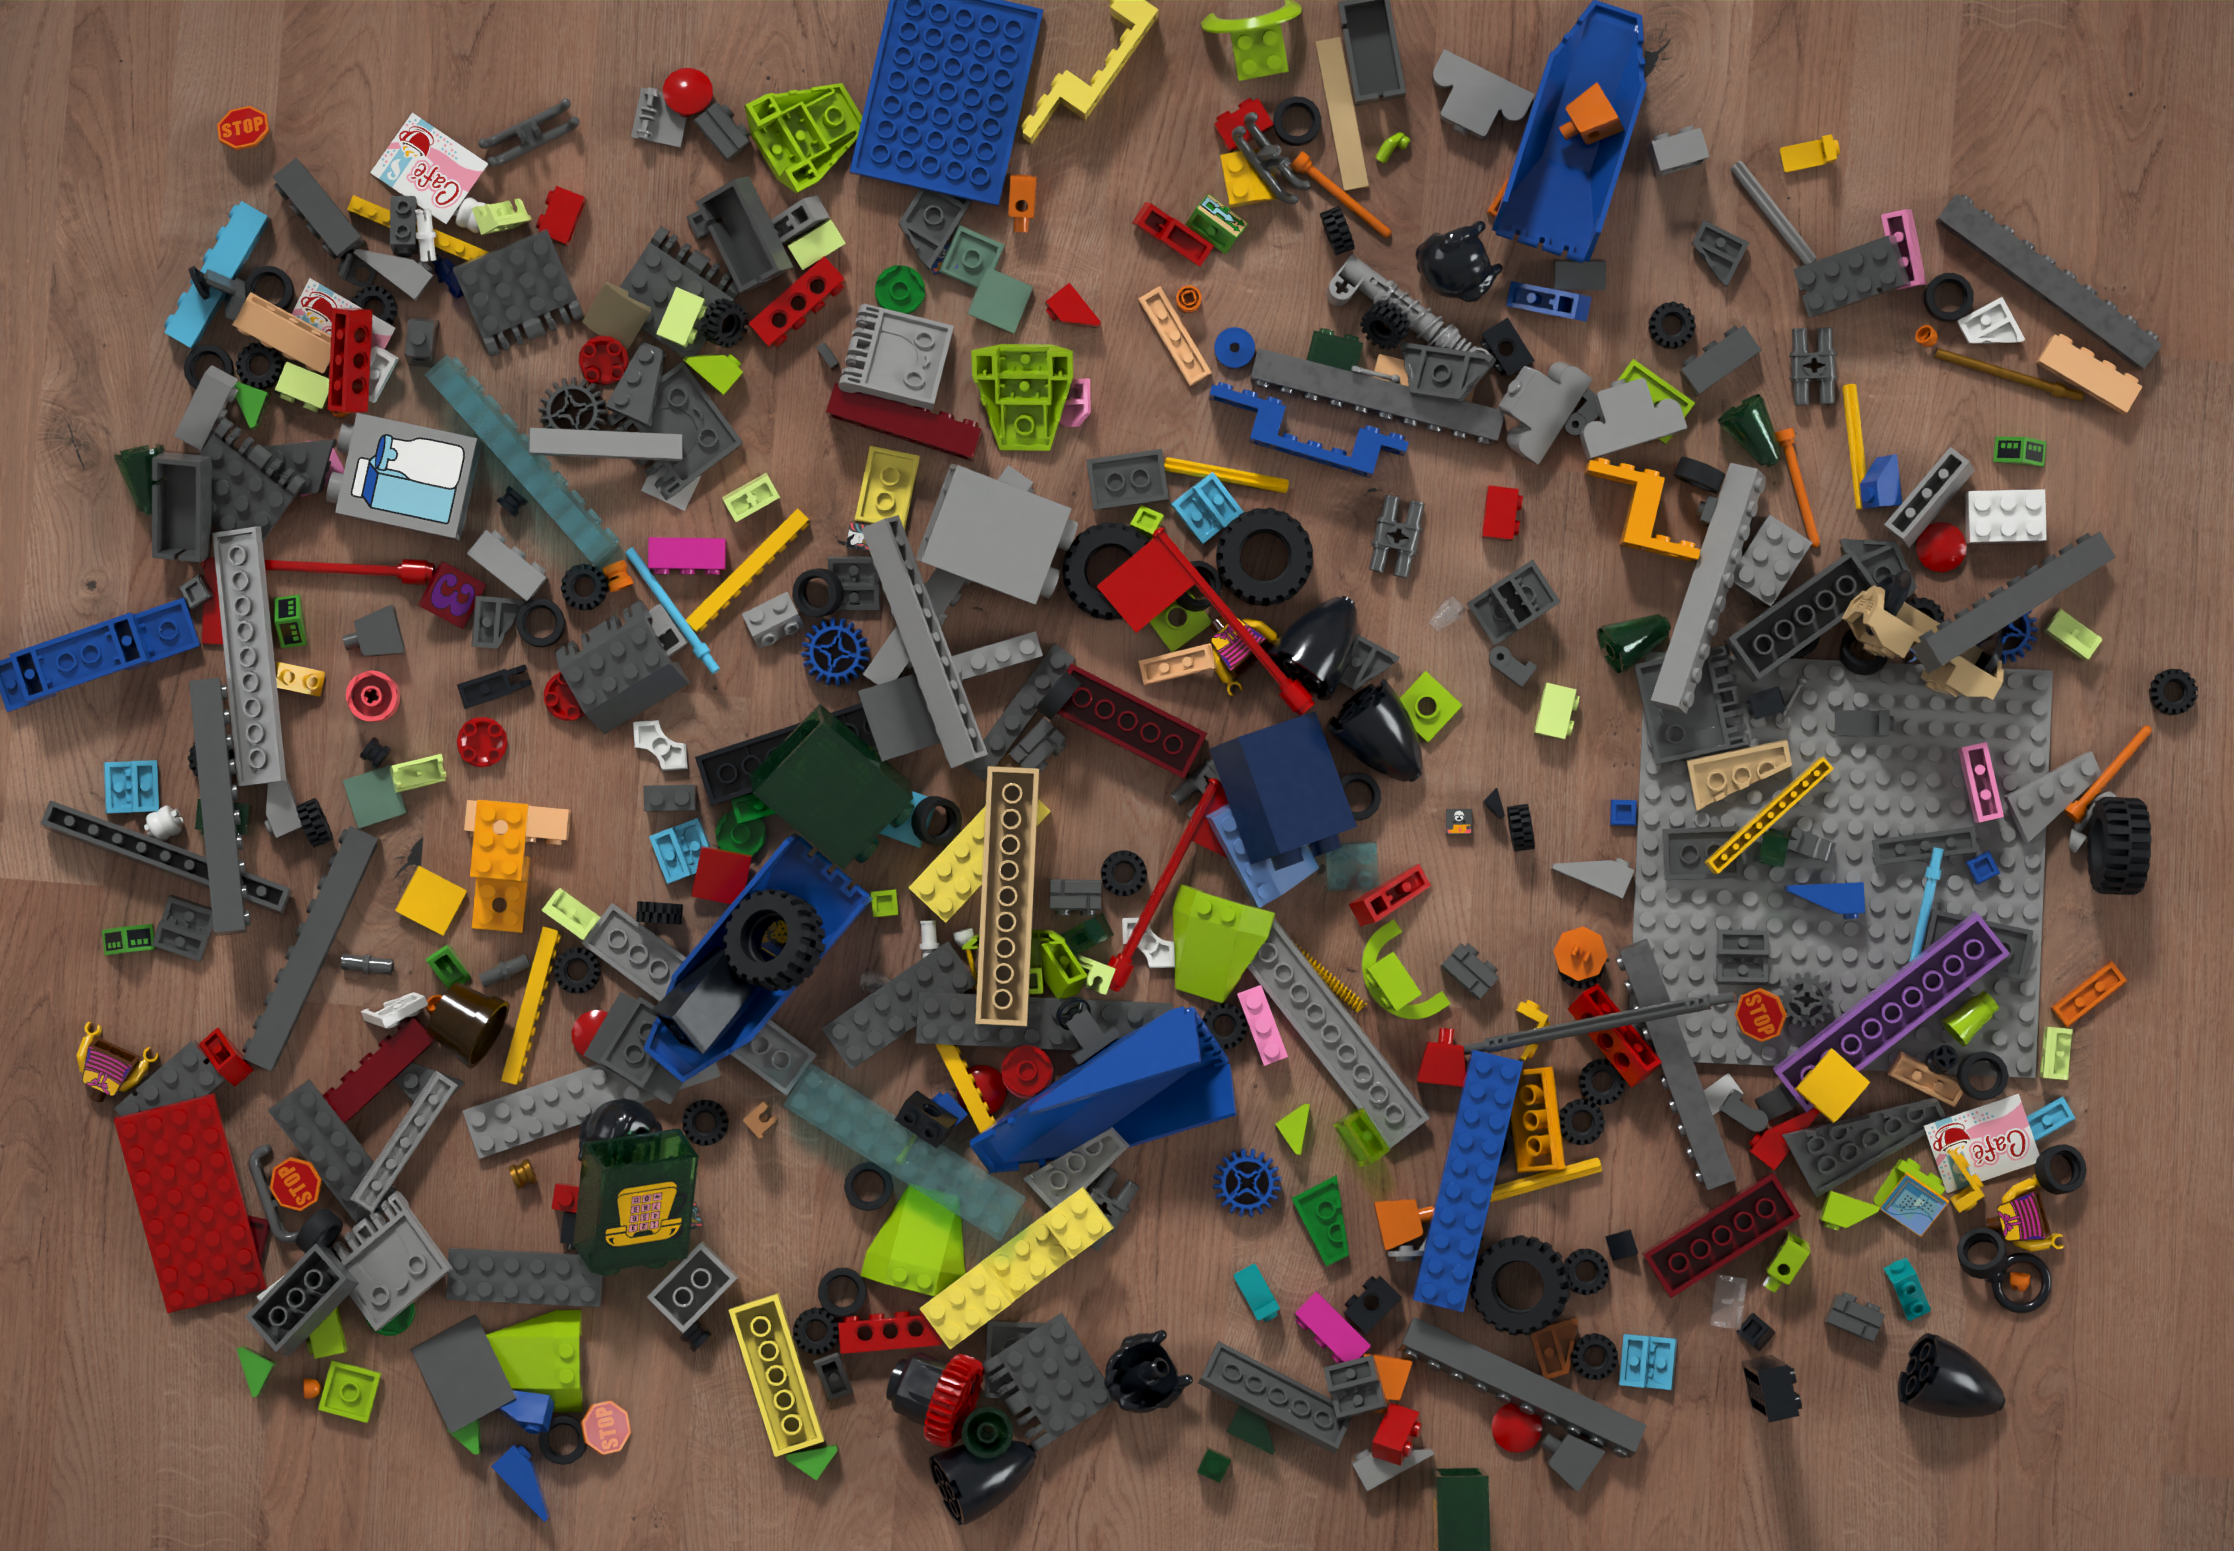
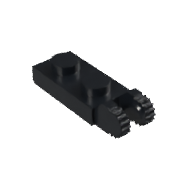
(491, 687)

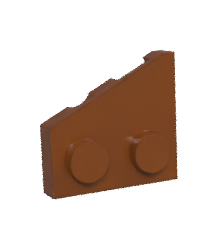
(1554, 1347)

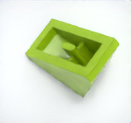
(1294, 1126)

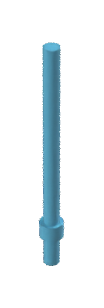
(700, 649)
(1933, 874)

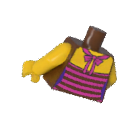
(1231, 652)
(108, 1066)
(2024, 1218)

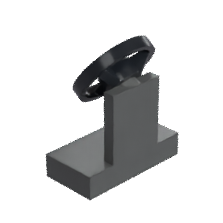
(233, 288)
(1084, 1029)

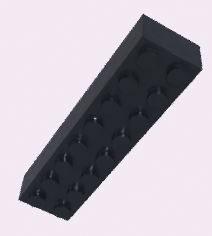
(729, 769)

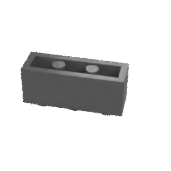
(1719, 359)

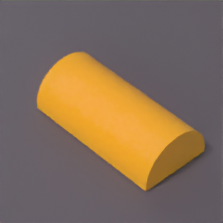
(1537, 1122)

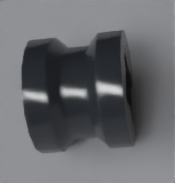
(512, 501)
(375, 753)
(1946, 1055)
(695, 1336)

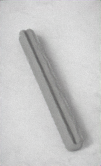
(1773, 213)

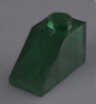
(1772, 849)
(1087, 934)
(1251, 1429)

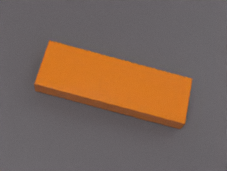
(2088, 994)

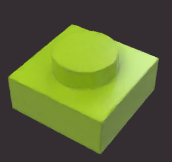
(1147, 521)
(884, 903)

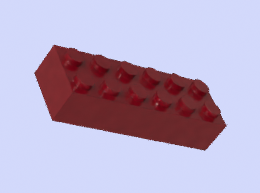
(907, 422)
(1132, 723)
(1721, 1234)

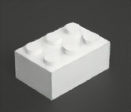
(2005, 516)

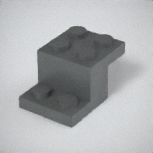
(1513, 602)

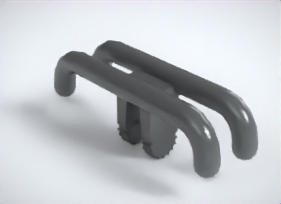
(530, 134)
(1267, 160)
(266, 1197)

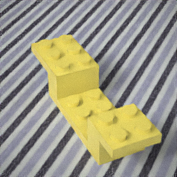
(1076, 94)
(1016, 1267)

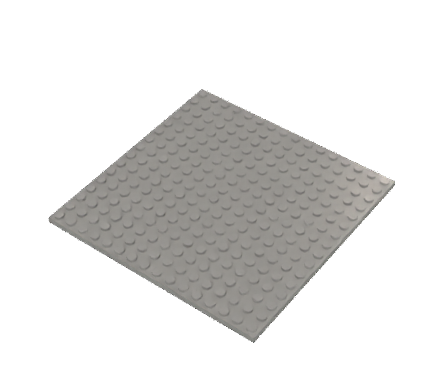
(1874, 792)

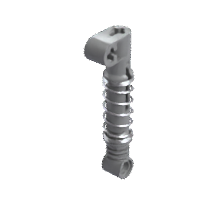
(1380, 289)

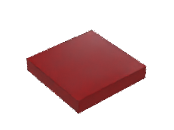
(720, 875)

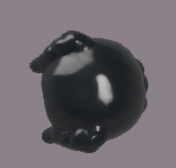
(1457, 263)
(617, 1119)
(1143, 1375)

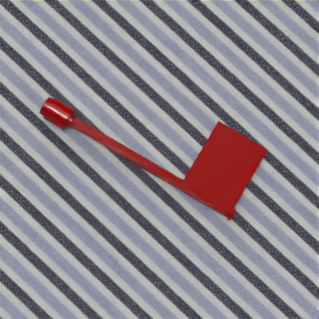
(410, 572)
(1159, 577)
(1198, 831)

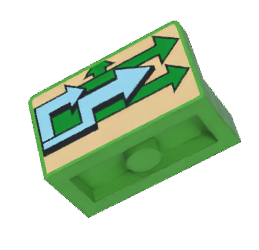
(1216, 223)

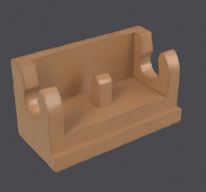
(757, 1122)

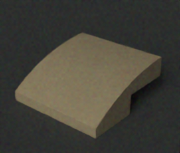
(616, 314)

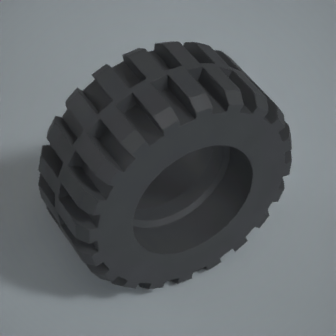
(1271, 522)
(1077, 559)
(2119, 845)
(746, 936)
(1496, 1309)

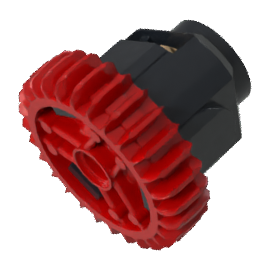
(936, 1394)

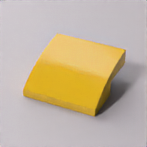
(430, 900)
(1832, 1085)

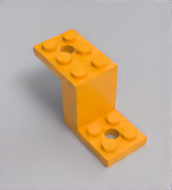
(1642, 509)
(500, 866)

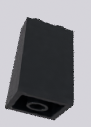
(703, 1002)

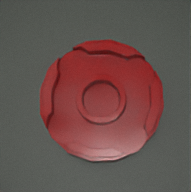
(1026, 1070)

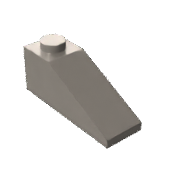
(799, 219)
(400, 271)
(281, 810)
(1604, 875)
(1376, 1471)

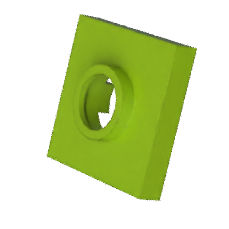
(1174, 636)
(1446, 705)

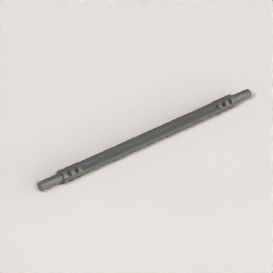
(1600, 1023)

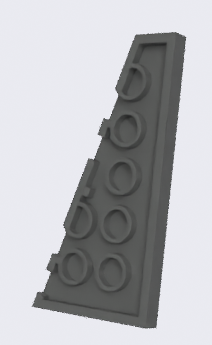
(1849, 1146)

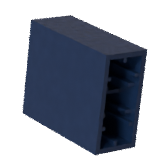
(1284, 791)

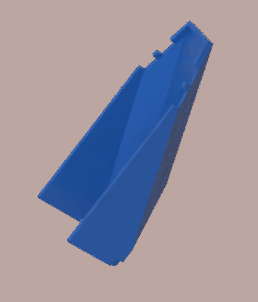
(1561, 186)
(789, 871)
(1142, 1085)

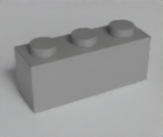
(207, 407)
(508, 564)

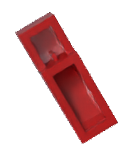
(1172, 234)

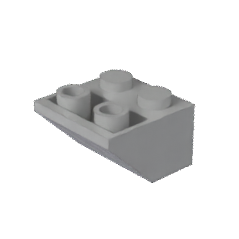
(667, 631)

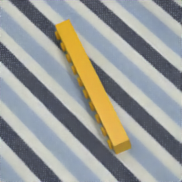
(441, 241)
(748, 569)
(1768, 815)
(529, 1009)
(965, 1085)

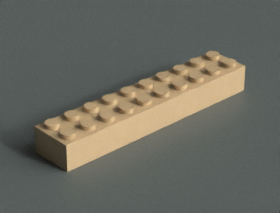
(1007, 896)

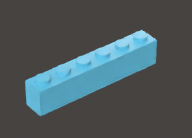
(226, 258)

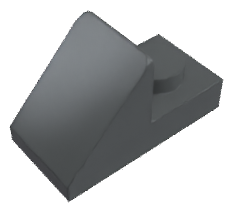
(1776, 1101)
(833, 1376)

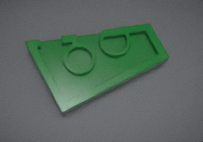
(1324, 1220)

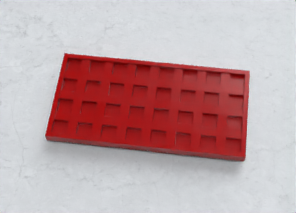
(190, 1203)

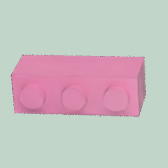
(1902, 226)
(1980, 782)
(1262, 1025)

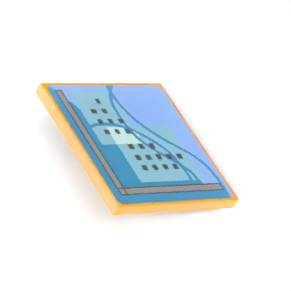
(1914, 1204)

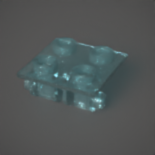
(1352, 867)

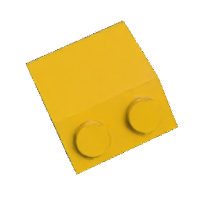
(1242, 181)

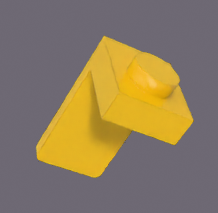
(1809, 154)
(299, 679)
(1532, 1011)
(1971, 1194)

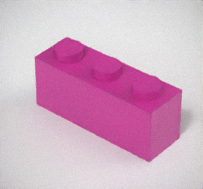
(687, 555)
(1331, 1329)

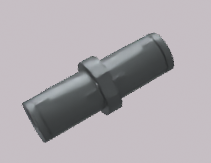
(367, 964)
(505, 970)

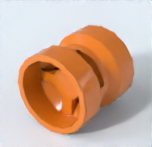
(1190, 302)
(617, 576)

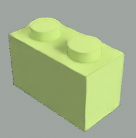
(681, 318)
(303, 386)
(1555, 711)

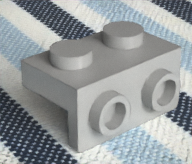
(773, 620)

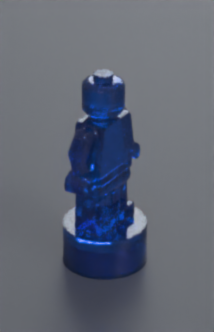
(445, 274)

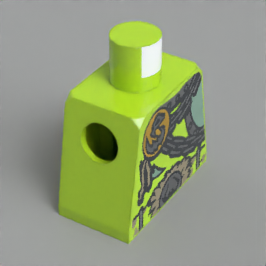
(1790, 1251)

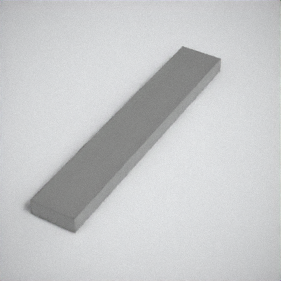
(605, 444)
(403, 1142)

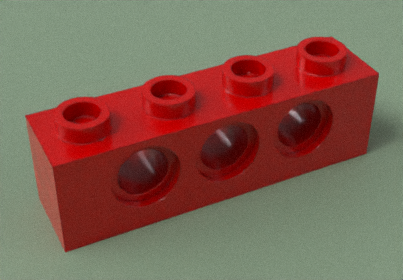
(782, 305)
(350, 359)
(1620, 1045)
(852, 1343)

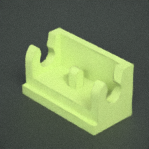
(500, 216)
(816, 244)
(751, 497)
(2073, 635)
(418, 773)
(571, 913)
(1098, 974)
(2055, 1053)

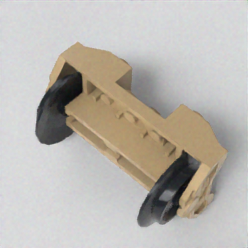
(1892, 628)

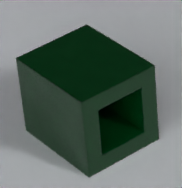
(1213, 1465)

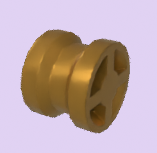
(523, 1174)

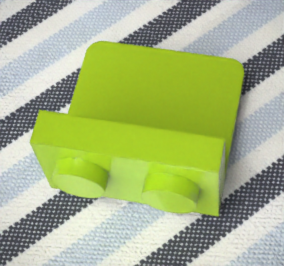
(1897, 1174)

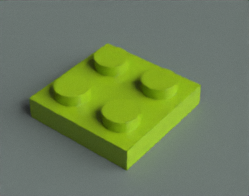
(349, 1391)

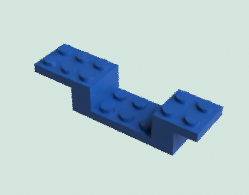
(1267, 426)
(96, 652)

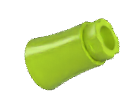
(1970, 1018)

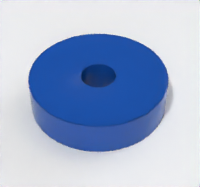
(1229, 358)

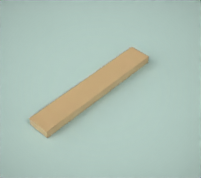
(1342, 114)

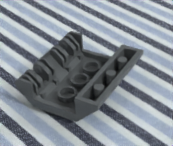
(619, 669)

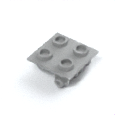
(656, 120)

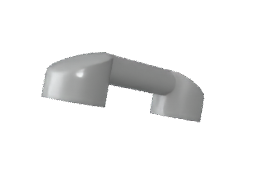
(2076, 838)

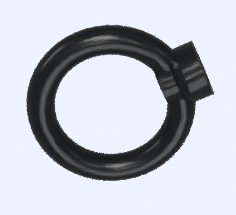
(2039, 1300)

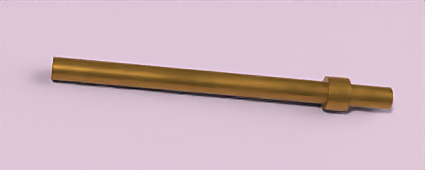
(2056, 389)

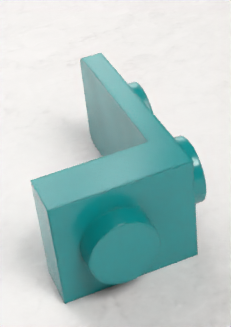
(1907, 1288)
(1257, 1293)

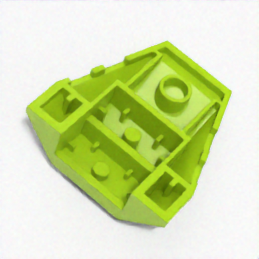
(803, 131)
(1023, 392)
(1214, 941)
(917, 1246)
(544, 1357)

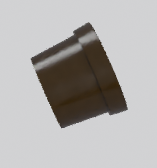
(468, 1023)

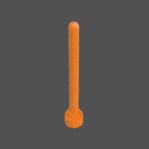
(1303, 165)
(1785, 439)
(2077, 810)

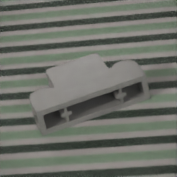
(1477, 96)
(1541, 407)
(1629, 419)

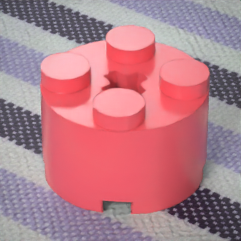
(369, 682)

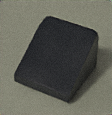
(1494, 804)
(1621, 1244)
(1756, 1331)

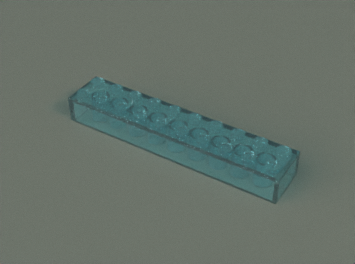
(531, 470)
(879, 1138)

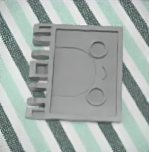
(899, 358)
(390, 1261)

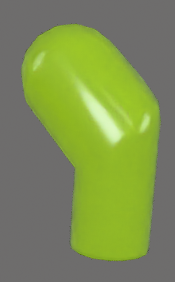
(1390, 144)

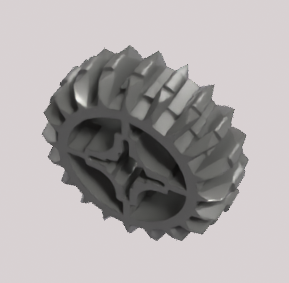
(584, 408)

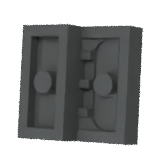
(858, 580)
(184, 928)
(1742, 957)
(1355, 1387)

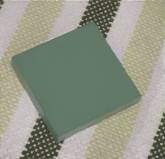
(972, 255)
(1000, 300)
(374, 797)

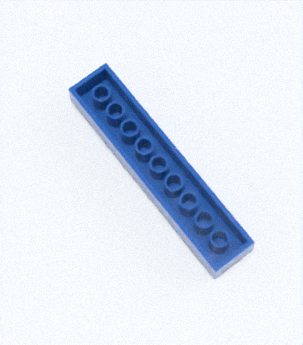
(1467, 1180)

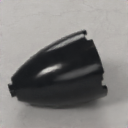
(1318, 646)
(1379, 732)
(1948, 1381)
(978, 1484)

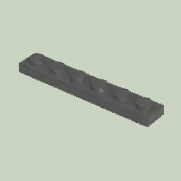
(1021, 710)

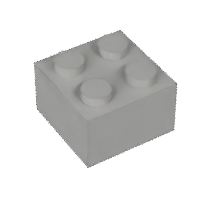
(1678, 151)

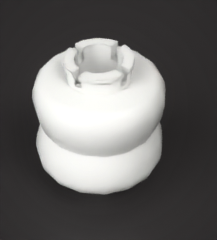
(465, 216)
(163, 823)

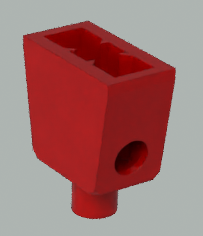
(1443, 1061)

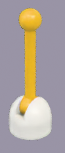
(961, 938)

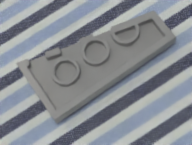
(2050, 794)
(1077, 1168)

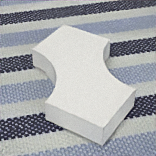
(669, 753)
(1158, 951)

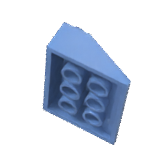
(1259, 879)

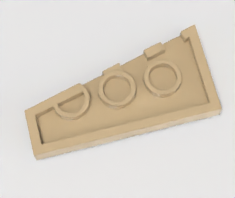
(1726, 772)

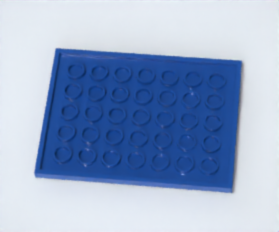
(947, 95)

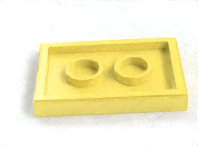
(887, 485)

